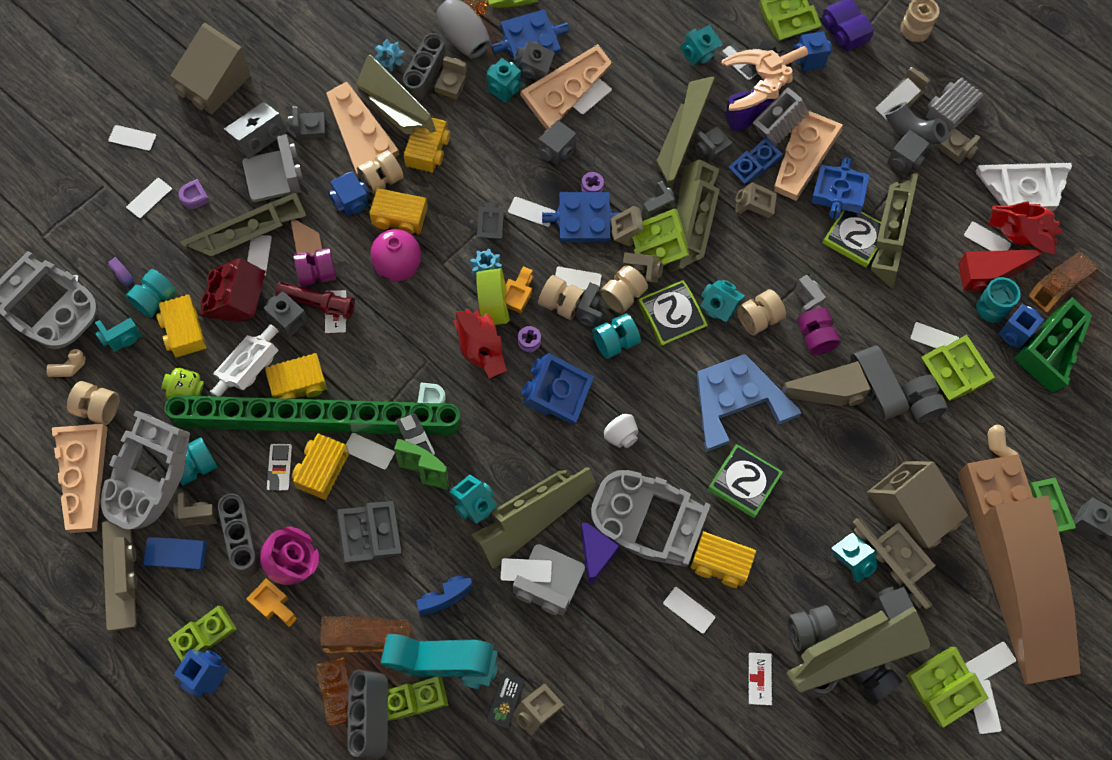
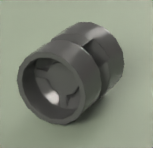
(924, 397)
(811, 627)

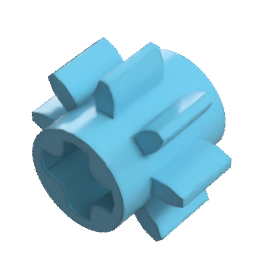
(391, 49)
(485, 261)

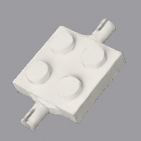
(245, 362)

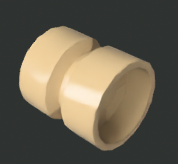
(919, 20)
(387, 168)
(621, 291)
(553, 293)
(758, 313)
(96, 404)

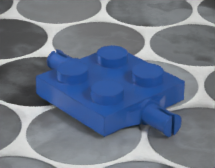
(529, 27)
(840, 188)
(582, 217)

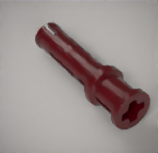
(327, 301)

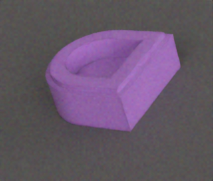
(193, 195)
(120, 272)

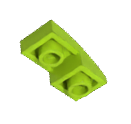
(491, 295)
(202, 634)
(416, 698)

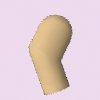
(70, 367)
(997, 441)

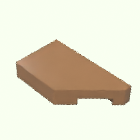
(305, 238)

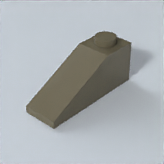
(831, 387)

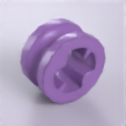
(590, 178)
(523, 334)

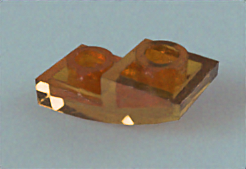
(334, 687)

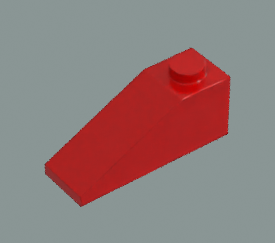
(982, 267)

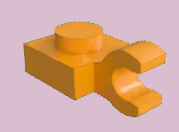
(518, 291)
(270, 600)

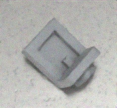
(810, 294)

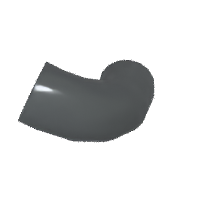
(903, 120)

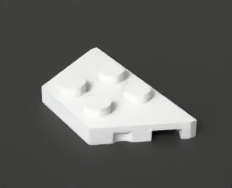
(1026, 182)

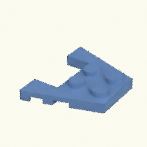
(735, 387)

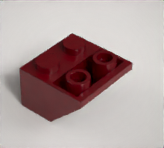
(232, 291)

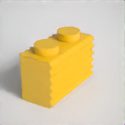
(425, 148)
(398, 211)
(181, 325)
(296, 378)
(321, 466)
(723, 560)

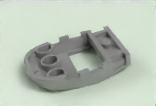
(65, 320)
(132, 497)
(623, 504)

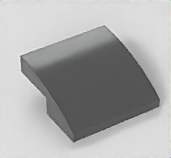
(368, 533)

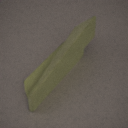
(392, 99)
(684, 129)
(696, 209)
(247, 226)
(893, 230)
(531, 513)
(860, 648)

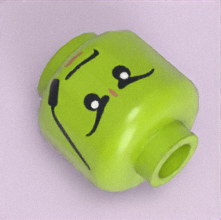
(182, 383)

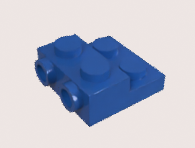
(557, 388)

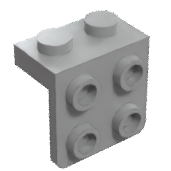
(273, 173)
(552, 595)

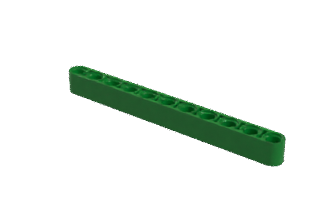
(301, 409)

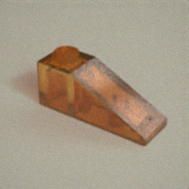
(1062, 281)
(359, 633)

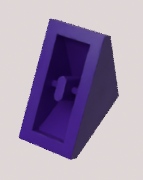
(597, 551)

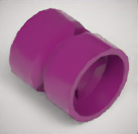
(315, 267)
(818, 331)

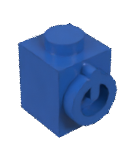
(818, 51)
(349, 194)
(1021, 326)
(201, 672)

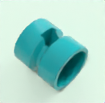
(153, 290)
(998, 299)
(617, 335)
(197, 461)

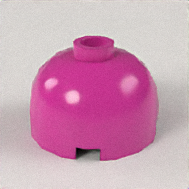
(396, 255)
(288, 556)

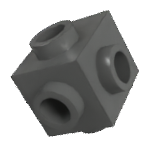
(533, 60)

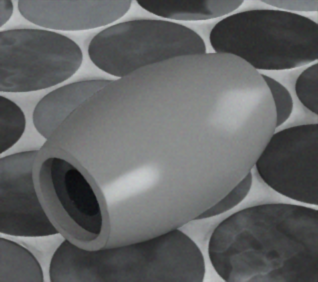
(463, 28)

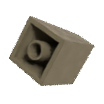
(210, 69)
(920, 501)

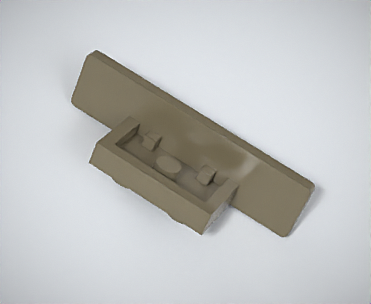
(902, 555)
(119, 577)

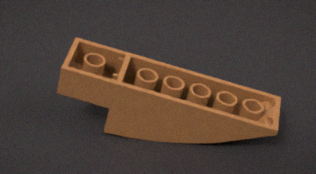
(1024, 566)

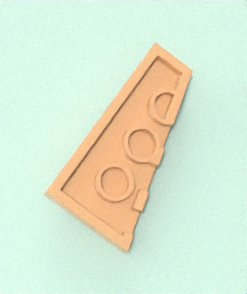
(563, 88)
(358, 127)
(805, 152)
(81, 463)

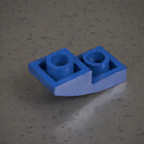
(756, 162)
(175, 553)
(454, 591)

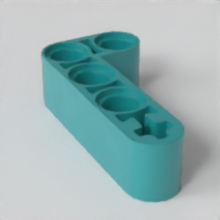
(437, 658)

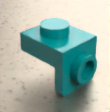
(120, 335)
(856, 556)

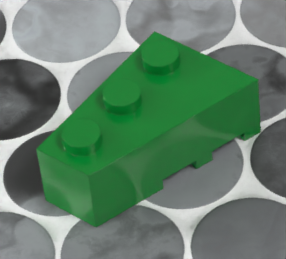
(1055, 345)

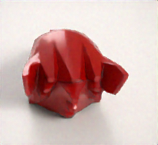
(1027, 225)
(480, 335)

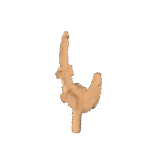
(770, 68)

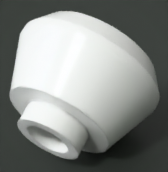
(622, 431)

